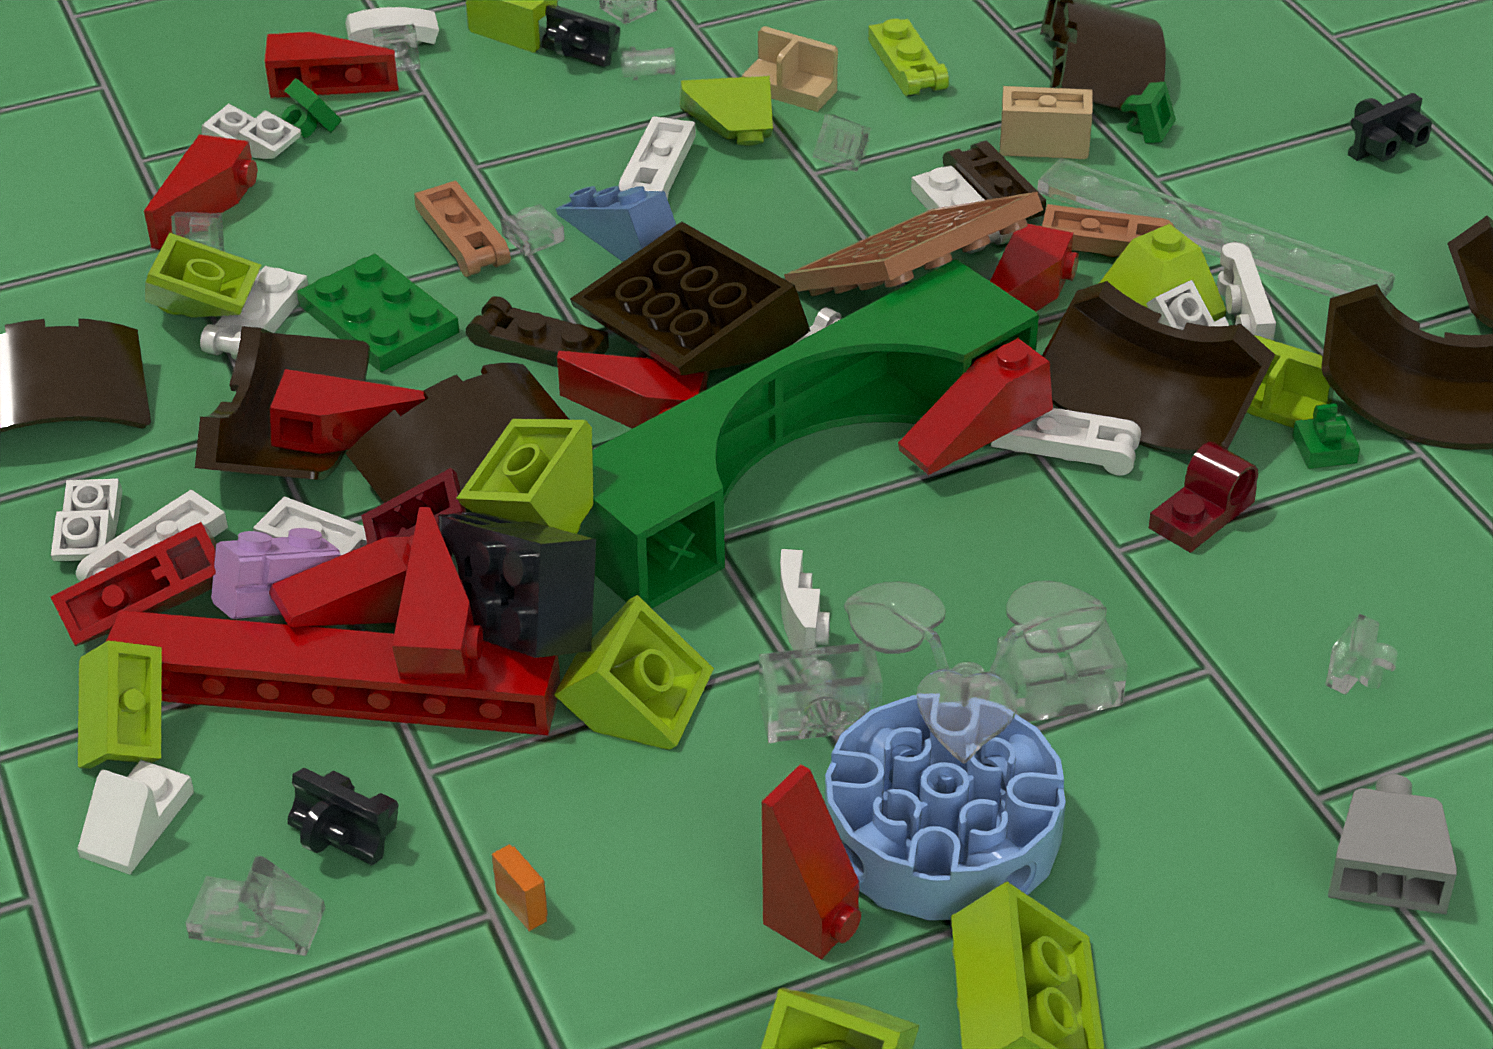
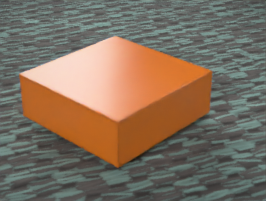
(520, 887)

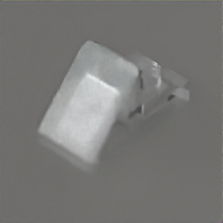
(261, 913)

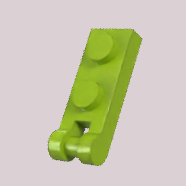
(907, 57)

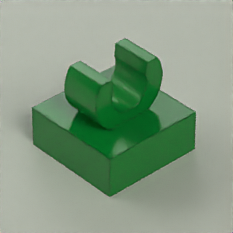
(308, 110)
(1153, 112)
(1326, 439)

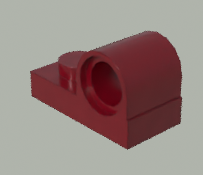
(1213, 494)

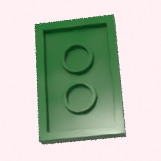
(379, 307)

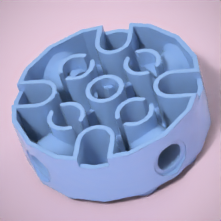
(941, 830)

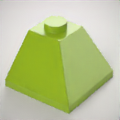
(731, 106)
(1161, 263)
(199, 279)
(536, 474)
(636, 679)
(823, 1022)

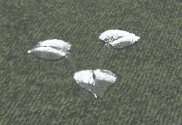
(966, 703)

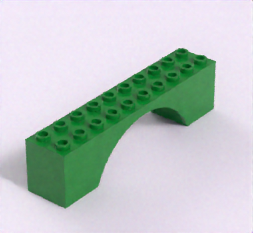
(668, 478)

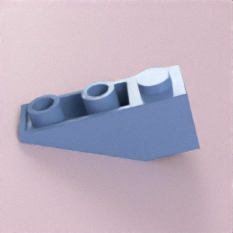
(619, 219)

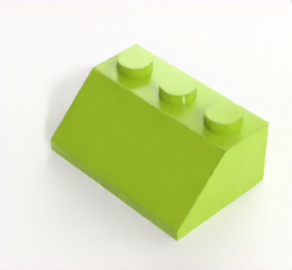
(1023, 976)

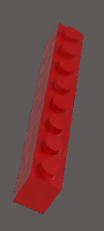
(337, 674)

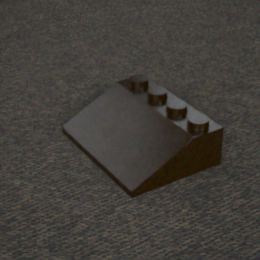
(696, 304)

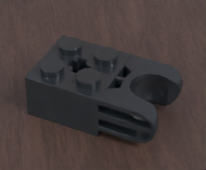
(524, 582)

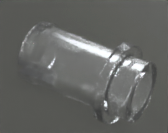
(647, 62)

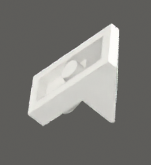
(131, 814)

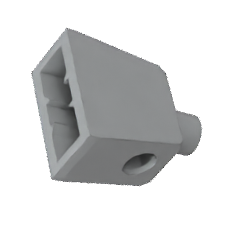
(1395, 850)

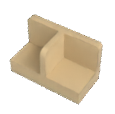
(799, 68)
(1046, 122)

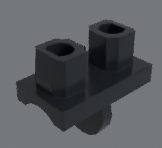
(580, 35)
(1383, 127)
(336, 815)

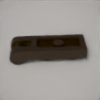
(990, 173)
(531, 333)

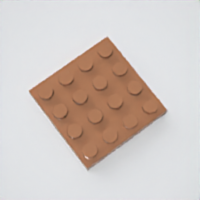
(915, 243)

